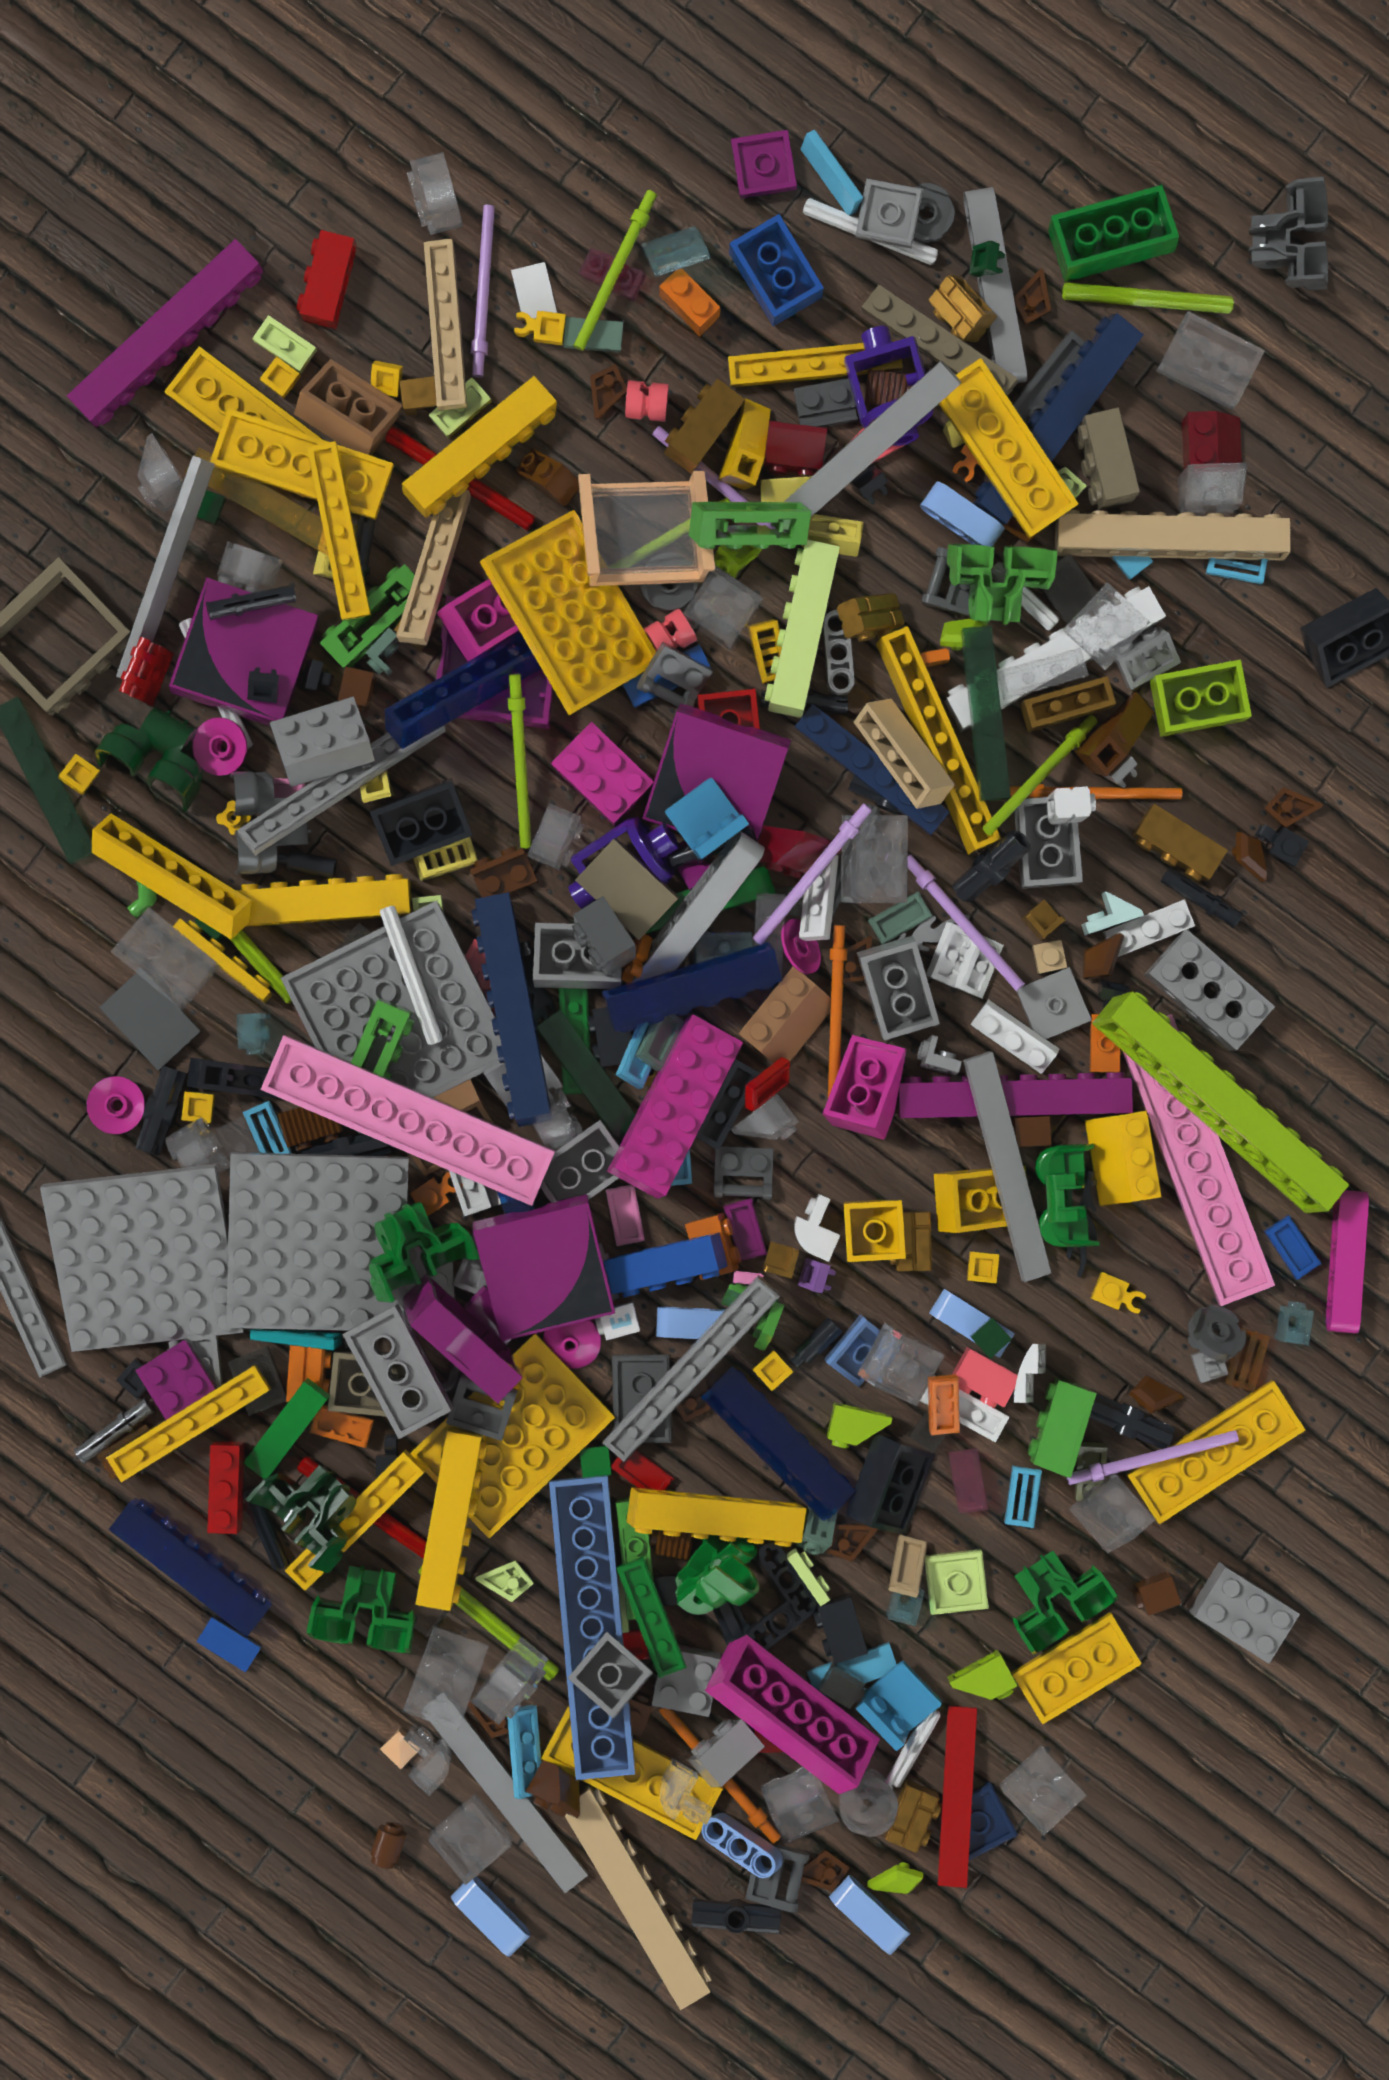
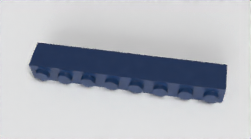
(1072, 398)
(513, 1010)

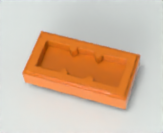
(1103, 1052)
(943, 1404)
(343, 1426)

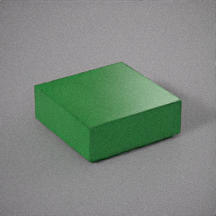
(595, 1461)

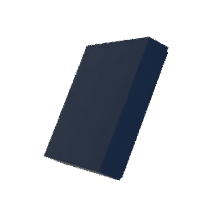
(988, 1821)

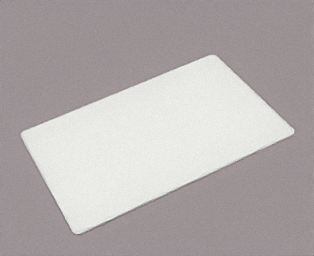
(533, 289)

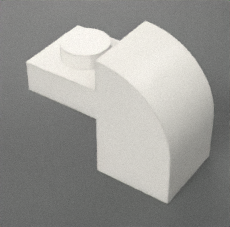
(810, 1235)

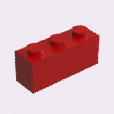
(327, 279)
(226, 1487)

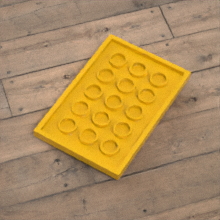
(576, 631)
(545, 1431)

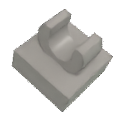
(1125, 767)
(1207, 1368)

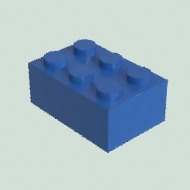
(776, 270)

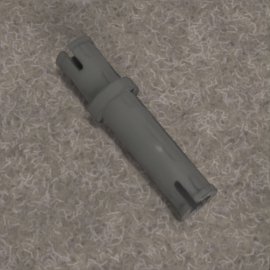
(141, 1410)

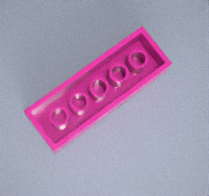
(675, 1107)
(792, 1714)

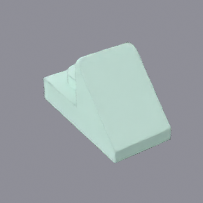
(1118, 912)

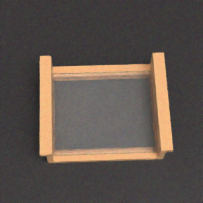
(642, 532)

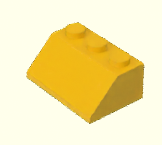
(1123, 1158)

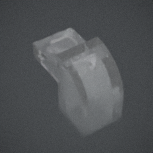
(435, 1760)
(675, 1790)

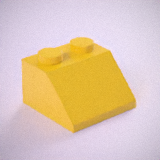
(874, 1230)

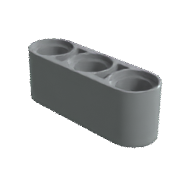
(835, 667)

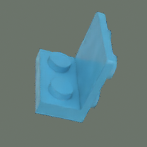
(705, 818)
(898, 1704)

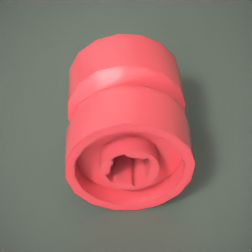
(646, 401)
(674, 622)

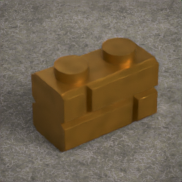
(962, 309)
(870, 616)
(917, 1242)
(915, 1810)

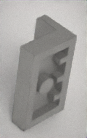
(1147, 657)
(941, 1062)

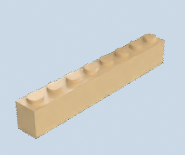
(1173, 536)
(638, 1899)

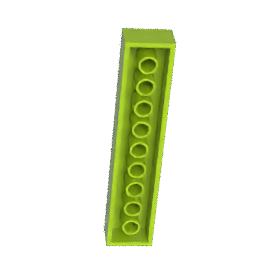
(1220, 1102)

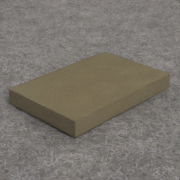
(628, 887)

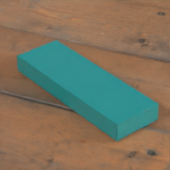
(305, 1338)

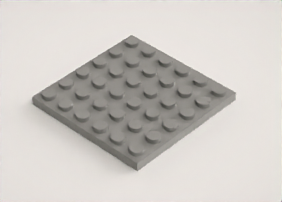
(343, 987)
(307, 1238)
(140, 1256)

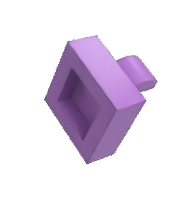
(815, 1275)

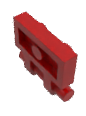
(145, 671)

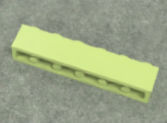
(803, 628)

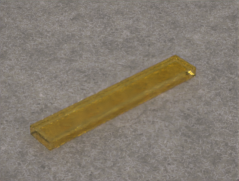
(268, 505)

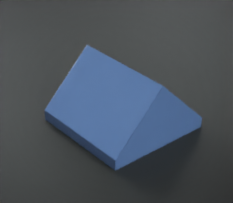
(852, 1349)

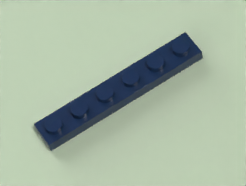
(865, 766)

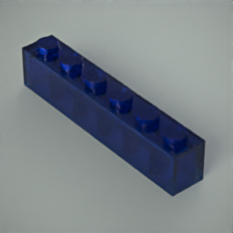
(459, 691)
(691, 987)
(778, 1443)
(191, 1566)

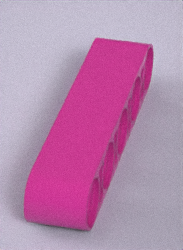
(1347, 1262)

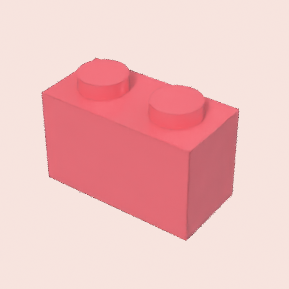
(985, 1378)

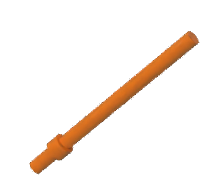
(1113, 792)
(838, 955)
(756, 1815)

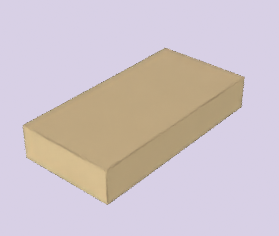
(908, 1566)

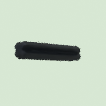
(266, 1533)

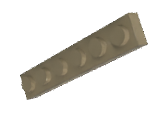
(930, 336)

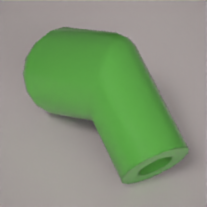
(145, 899)

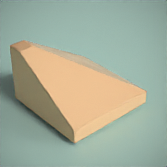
(398, 1749)

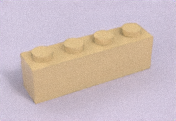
(904, 753)

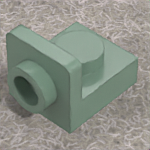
(384, 646)
(817, 1533)

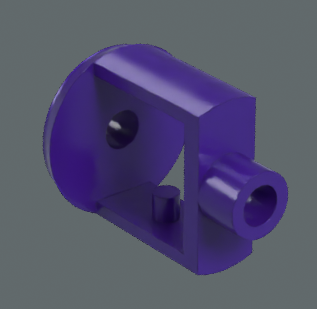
(879, 351)
(651, 845)

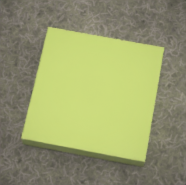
(956, 1582)

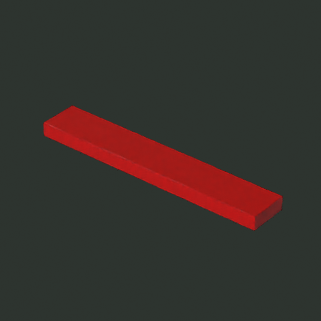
(957, 1796)

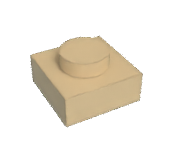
(1049, 956)

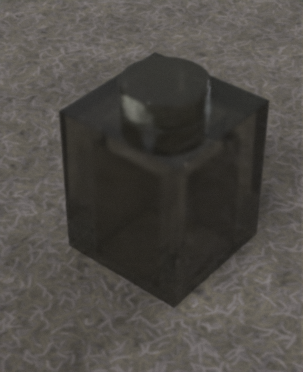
(842, 1685)

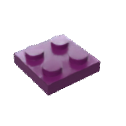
(763, 164)
(176, 1379)

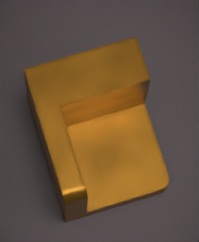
(418, 394)
(1042, 920)
(781, 1259)

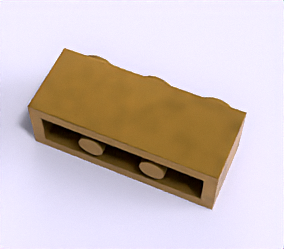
(702, 425)
(1067, 704)
(1179, 844)

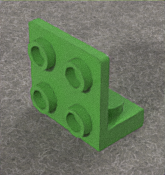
(767, 1322)

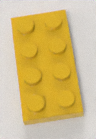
(1076, 1668)

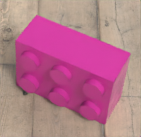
(602, 774)

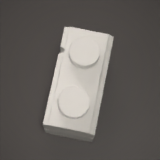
(1070, 805)

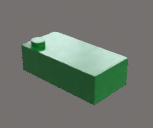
(1113, 233)

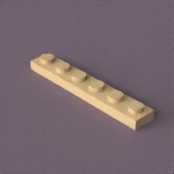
(445, 324)
(432, 571)

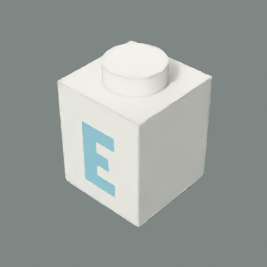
(619, 1324)

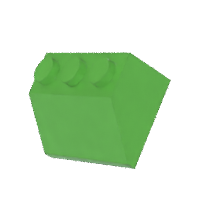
(1061, 1426)

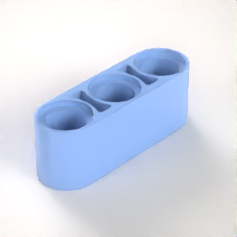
(961, 516)
(962, 1316)
(685, 1322)
(756, 1845)
(869, 1914)
(491, 1916)

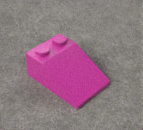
(477, 620)
(866, 1087)

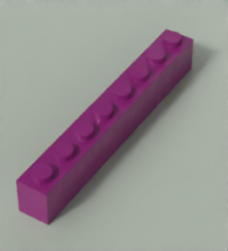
(166, 333)
(1022, 1097)

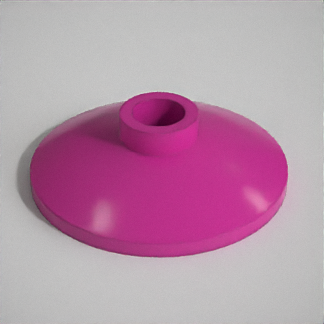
(208, 748)
(802, 954)
(101, 1102)
(585, 1338)

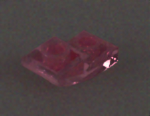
(597, 266)
(968, 1481)

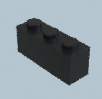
(726, 1105)

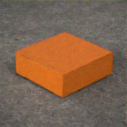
(936, 657)

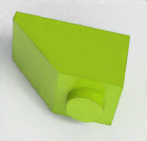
(854, 1424)
(985, 1678)

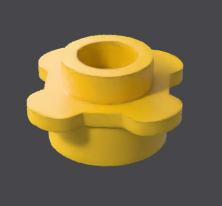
(225, 818)

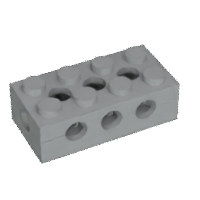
(1227, 985)
(392, 1390)

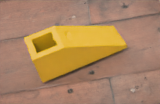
(746, 446)

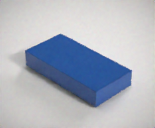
(1292, 1247)
(229, 1643)

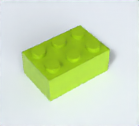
(1200, 698)

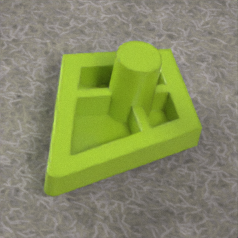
(952, 632)
(896, 1879)

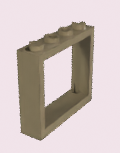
(98, 663)

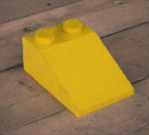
(967, 1201)

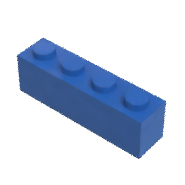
(666, 1263)

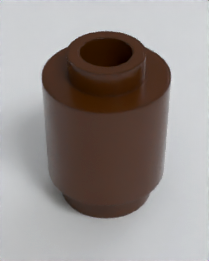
(388, 1845)

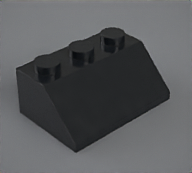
(1348, 637)
(421, 821)
(890, 1484)

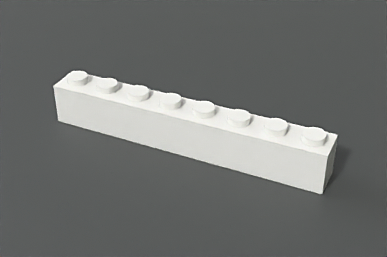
(1059, 642)

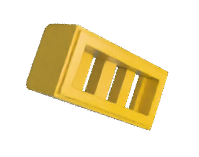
(756, 642)

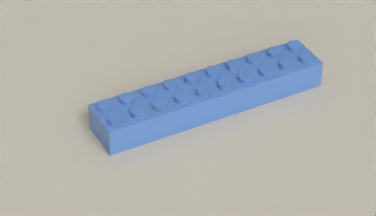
(588, 1611)

